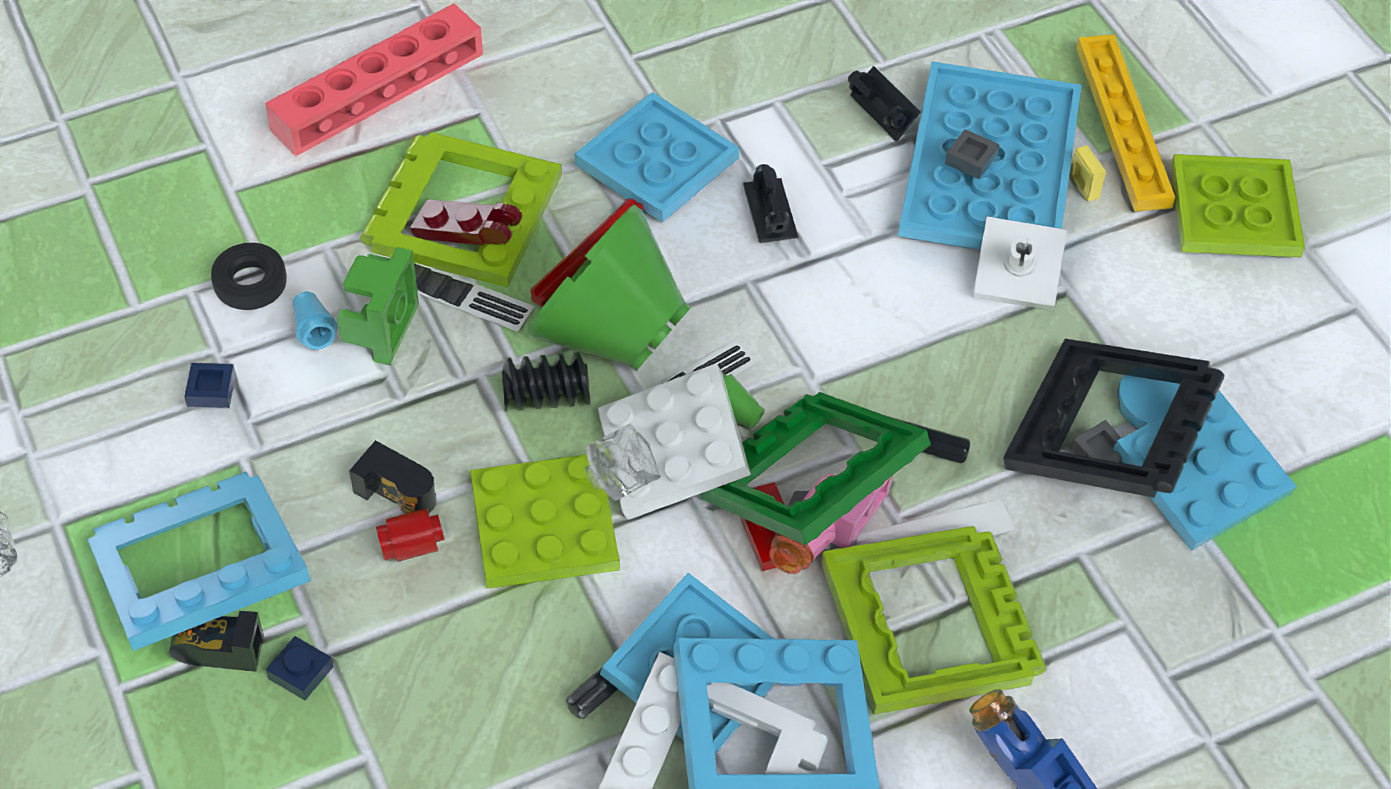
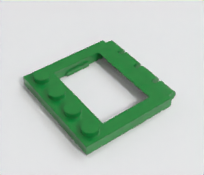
(836, 494)

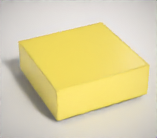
(1087, 173)

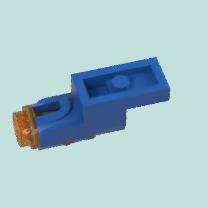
(1022, 748)

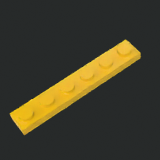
(1125, 123)

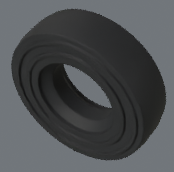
(254, 295)

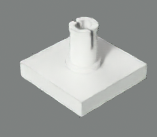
(1020, 263)

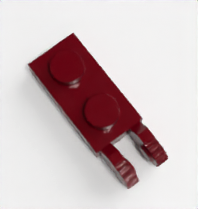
(465, 222)

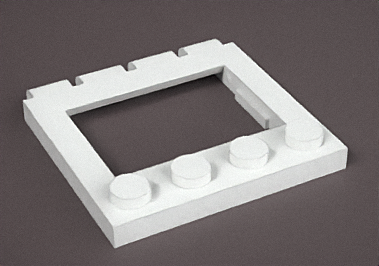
(659, 716)

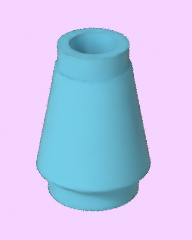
(313, 322)

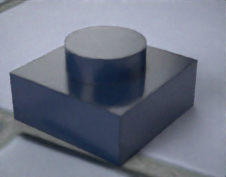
(210, 385)
(299, 668)

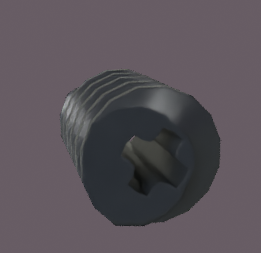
(545, 381)

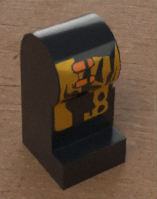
(394, 478)
(221, 643)

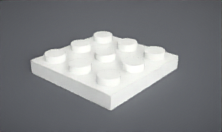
(689, 434)

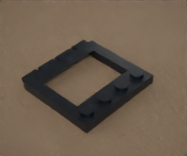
(1062, 393)

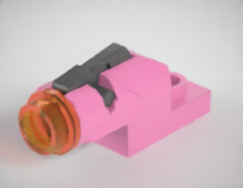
(793, 556)

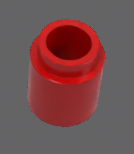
(410, 535)

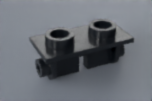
(883, 101)
(769, 206)

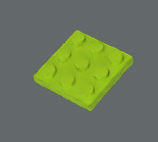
(1236, 205)
(542, 522)

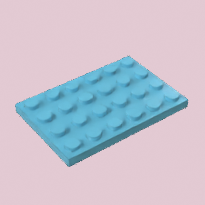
(1026, 180)

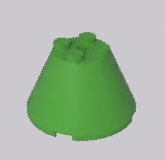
(615, 298)

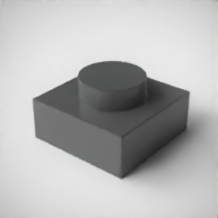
(972, 154)
(1097, 443)

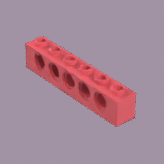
(374, 79)

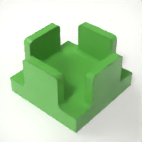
(392, 303)

